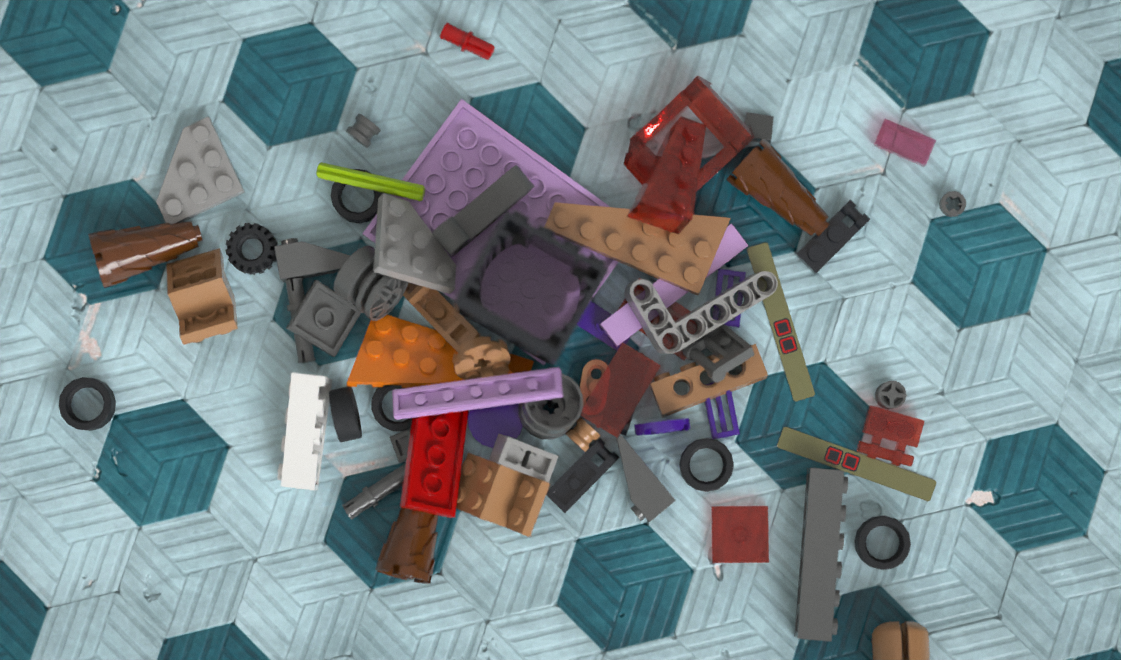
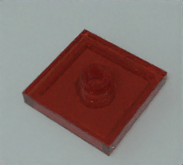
(740, 534)

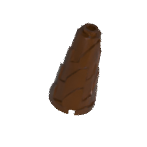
(776, 187)
(137, 249)
(410, 547)

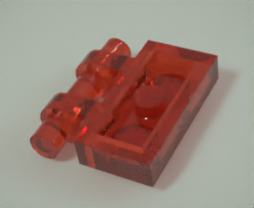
(892, 427)

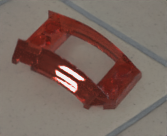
(714, 115)

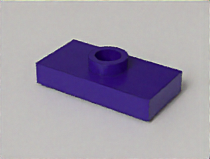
(591, 323)

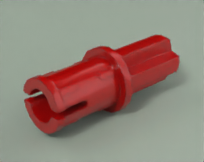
(467, 41)

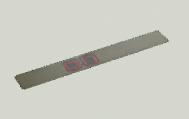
(782, 326)
(856, 464)

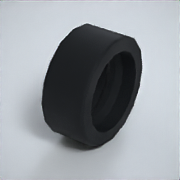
(354, 217)
(66, 398)
(345, 414)
(380, 417)
(727, 461)
(900, 530)

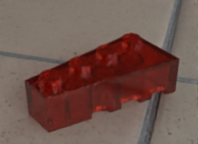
(672, 181)

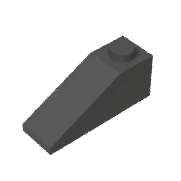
(306, 260)
(644, 488)

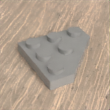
(197, 175)
(409, 249)

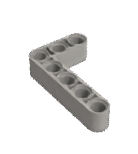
(700, 315)

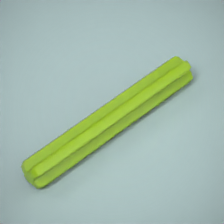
(370, 181)

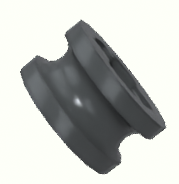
(952, 195)

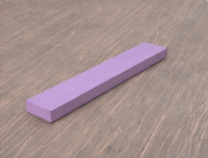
(624, 322)
(477, 393)

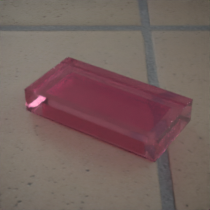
(904, 142)

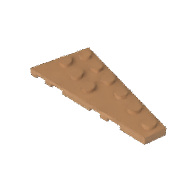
(668, 256)

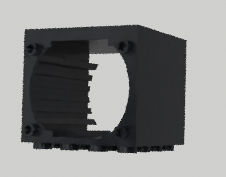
(515, 230)

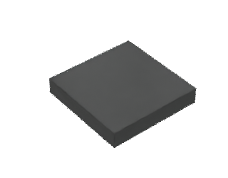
(324, 318)

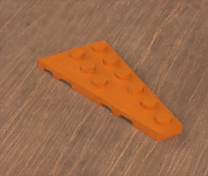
(409, 356)

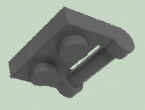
(724, 345)

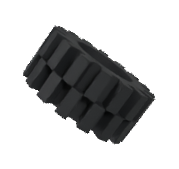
(237, 239)

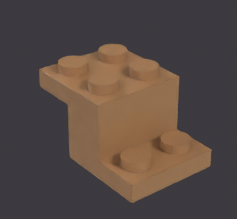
(201, 296)
(500, 494)

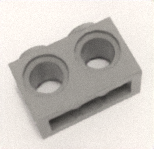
(523, 457)

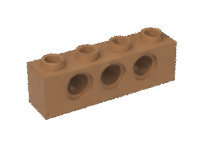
(670, 402)

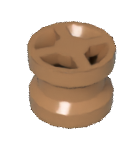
(582, 434)

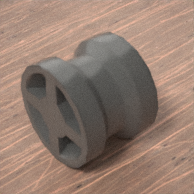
(363, 130)
(896, 395)

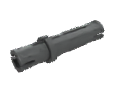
(295, 296)
(372, 495)

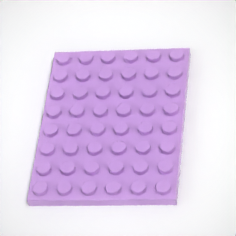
(520, 282)

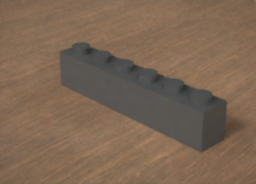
(820, 554)

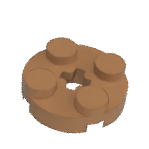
(495, 357)

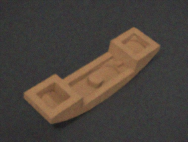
(440, 315)

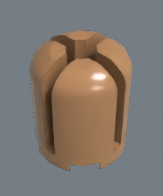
(900, 642)

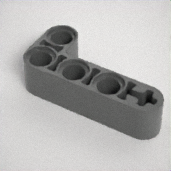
(483, 211)

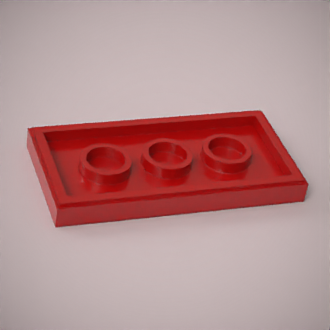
(434, 463)

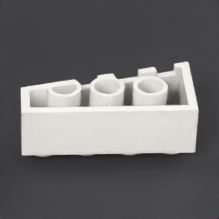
(304, 431)

